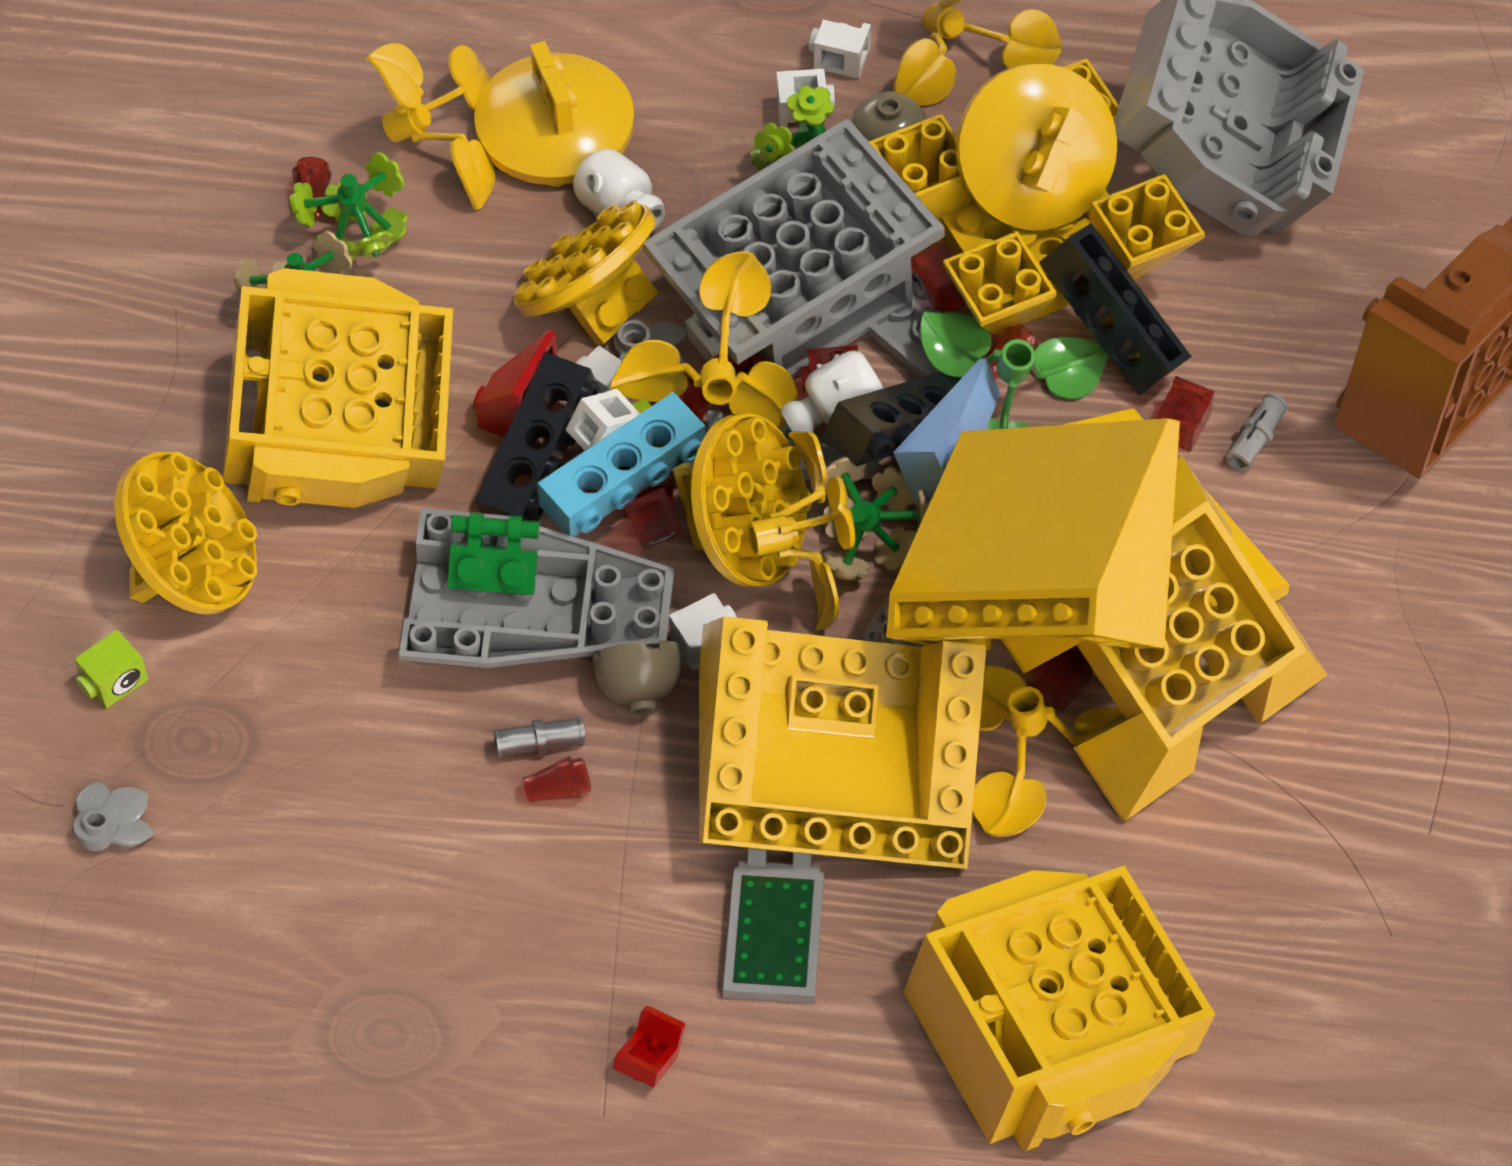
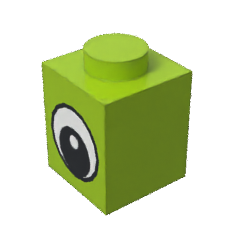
(110, 670)

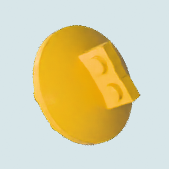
(552, 114)
(1036, 146)
(593, 273)
(739, 478)
(184, 534)

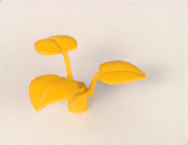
(930, 76)
(410, 118)
(654, 369)
(779, 533)
(1009, 803)

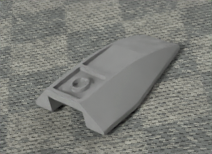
(581, 602)

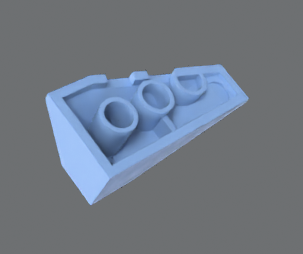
(930, 445)

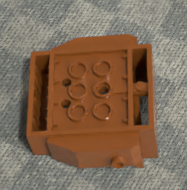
(1433, 357)

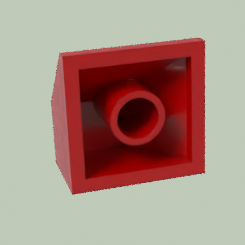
(504, 392)

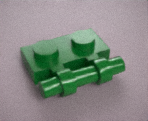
(493, 567)

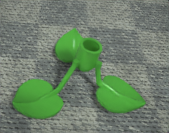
(1067, 363)

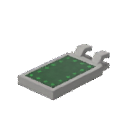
(774, 930)

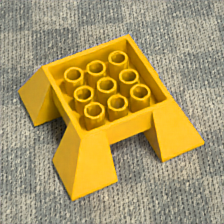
(999, 264)
(1165, 702)

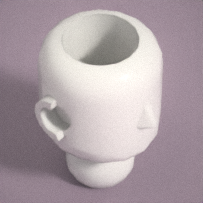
(613, 179)
(826, 386)

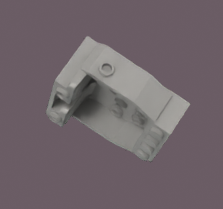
(1238, 110)

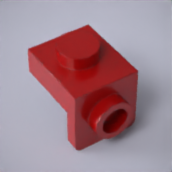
(651, 1047)

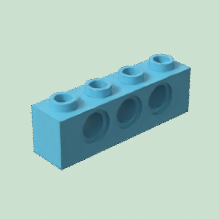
(631, 445)

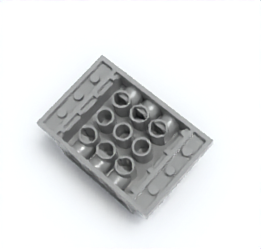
(827, 230)

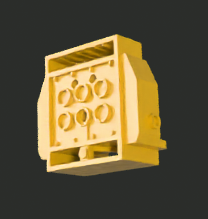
(330, 436)
(1063, 1058)

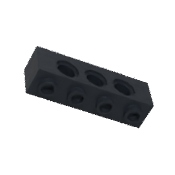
(1114, 309)
(552, 382)
(879, 421)

